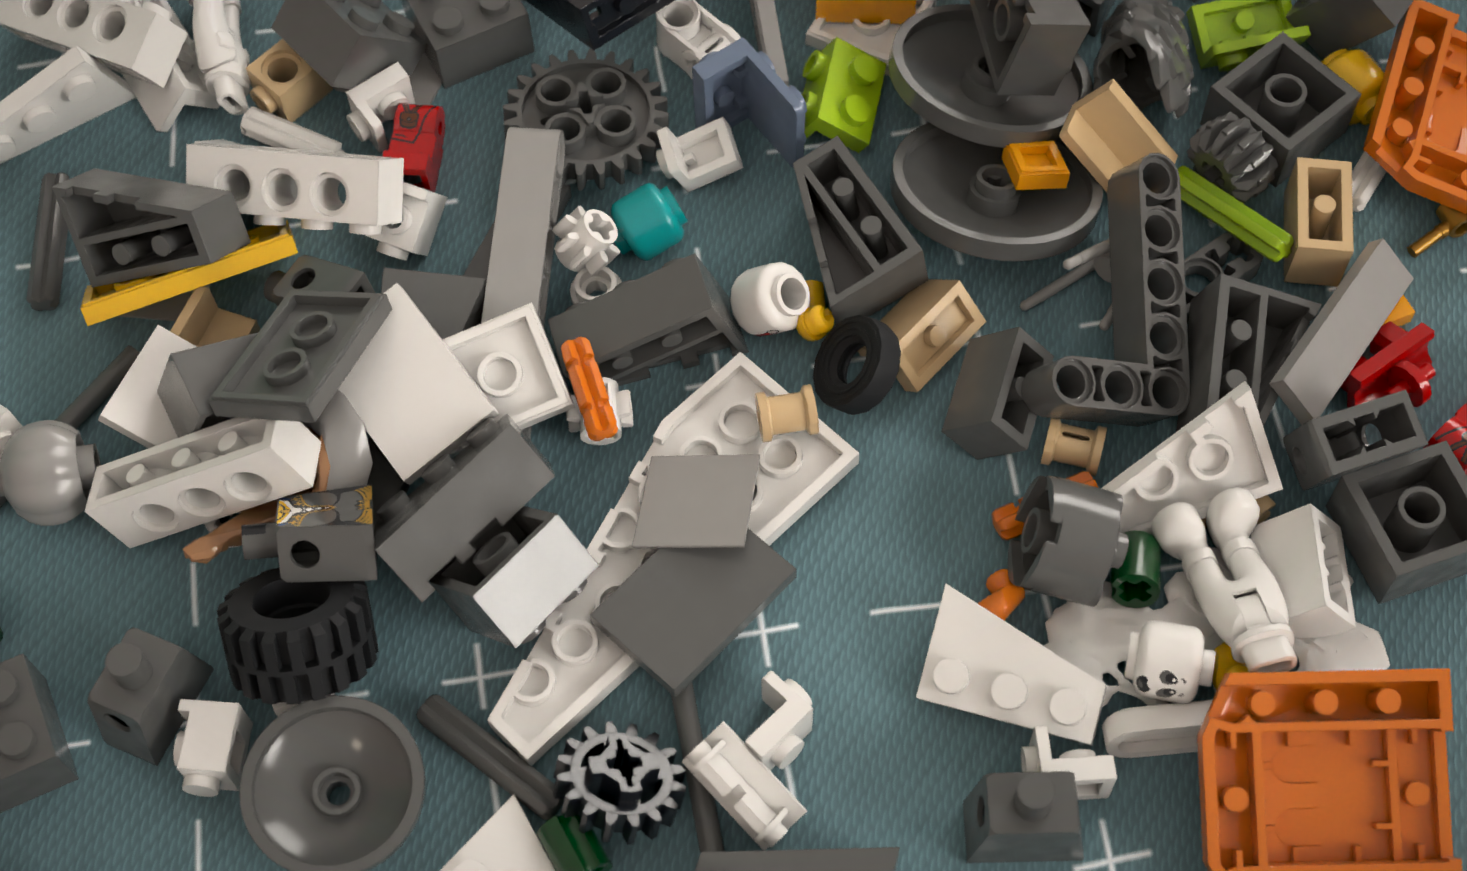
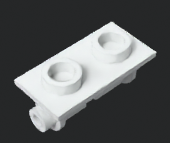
(744, 786)

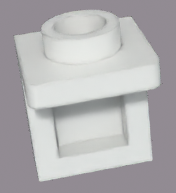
(699, 154)
(782, 734)

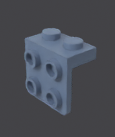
(745, 85)

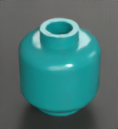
(648, 221)

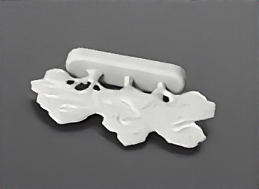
(1099, 640)

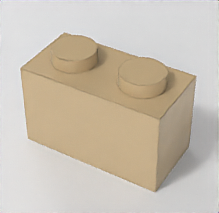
(1320, 220)

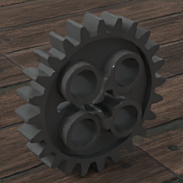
(600, 106)

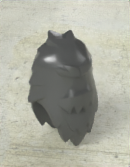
(1147, 54)

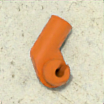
(1004, 595)

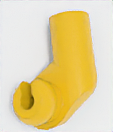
(816, 319)

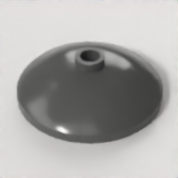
(309, 756)

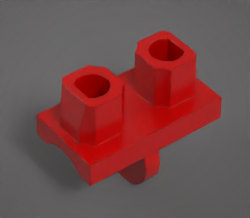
(1397, 365)

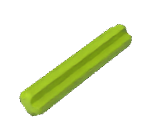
(1234, 216)

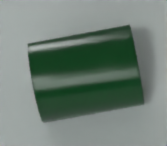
(1139, 577)
(570, 848)

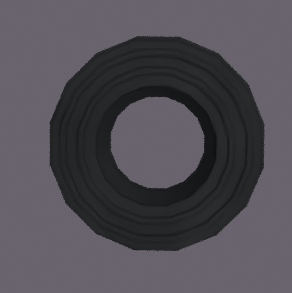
(877, 372)

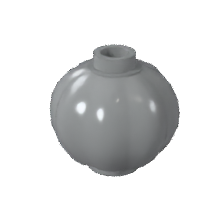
(47, 472)

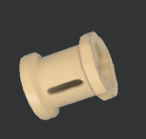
(787, 413)
(1074, 445)

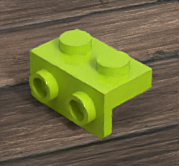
(1235, 29)
(842, 93)

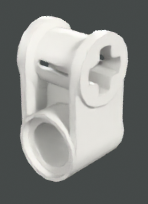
(690, 32)

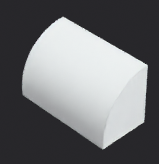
(1311, 569)

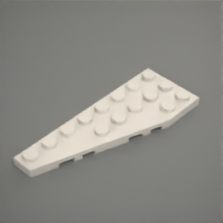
(574, 660)

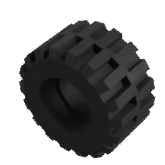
(296, 637)

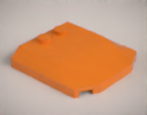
(1422, 107)
(1327, 772)

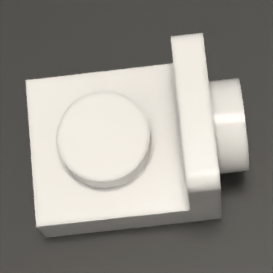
(376, 102)
(1093, 773)

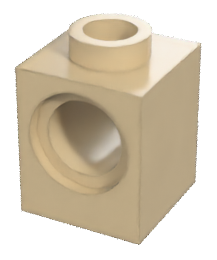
(285, 83)

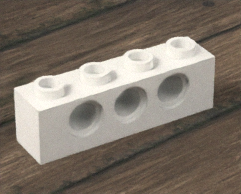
(114, 32)
(370, 184)
(202, 478)

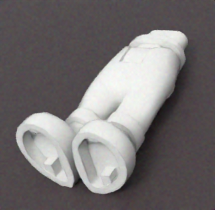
(221, 52)
(1243, 612)

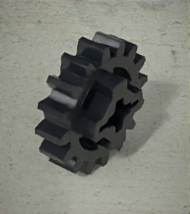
(613, 781)

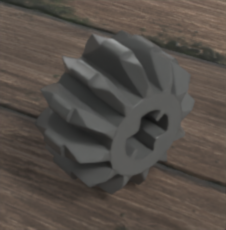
(1233, 156)

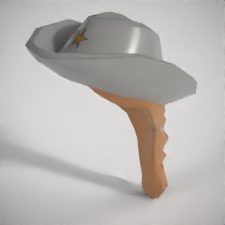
(341, 464)

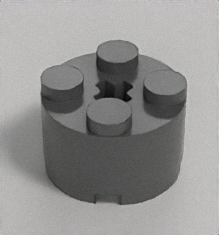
(1067, 540)

